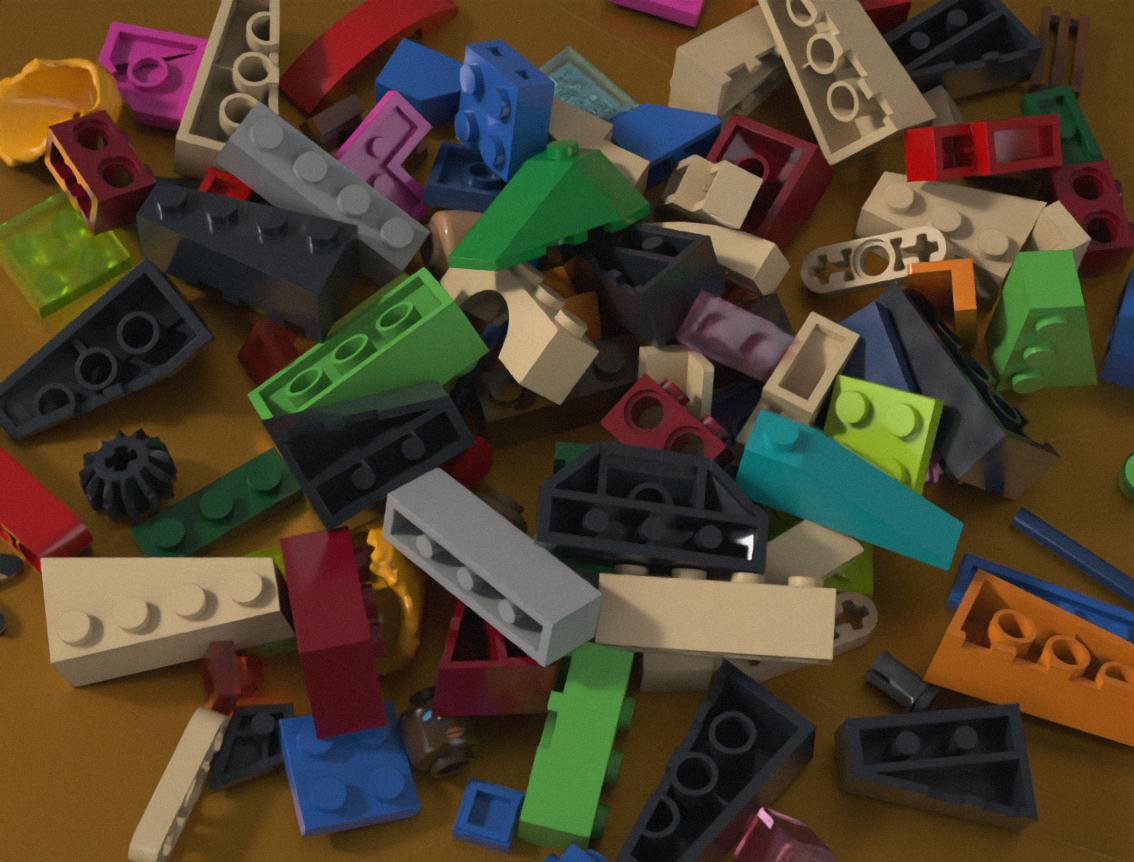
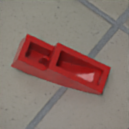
(982, 148)

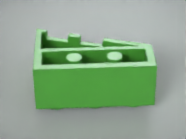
(1041, 326)
(578, 749)

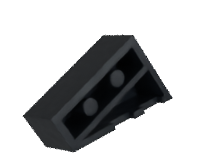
(965, 47)
(644, 276)
(368, 446)
(943, 762)

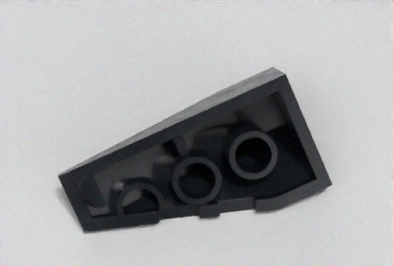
(113, 348)

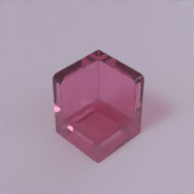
(781, 839)

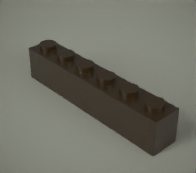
(515, 415)

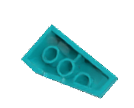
(831, 485)

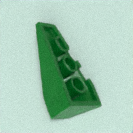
(550, 204)

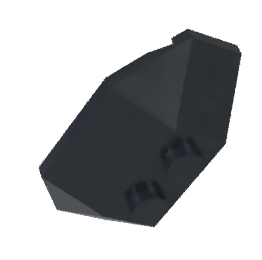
(650, 512)

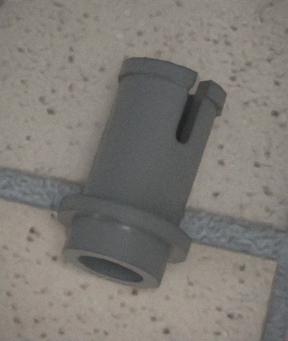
(902, 684)

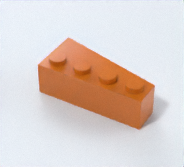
(1035, 654)

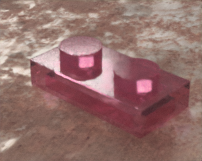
(734, 336)

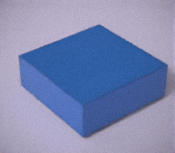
(488, 815)

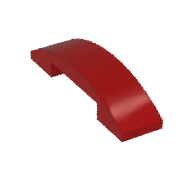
(353, 44)

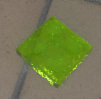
(56, 255)

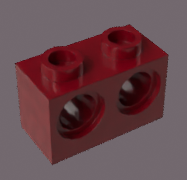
(98, 170)
(1097, 206)
(676, 428)

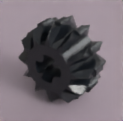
(128, 476)

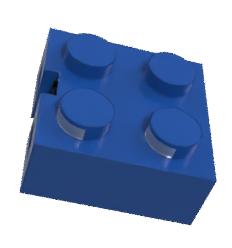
(503, 107)

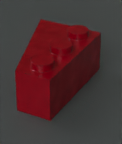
(334, 631)
(487, 672)

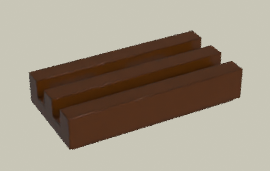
(1063, 25)

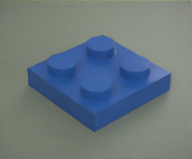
(347, 777)

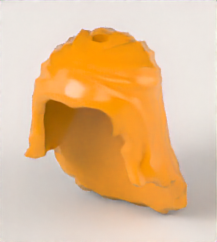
(48, 95)
(397, 592)

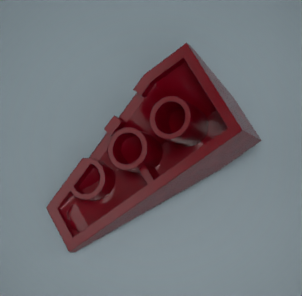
(792, 184)

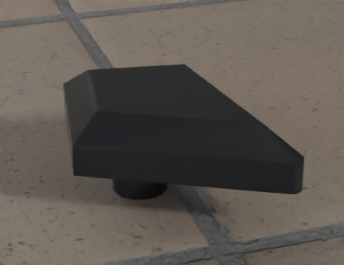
(250, 745)

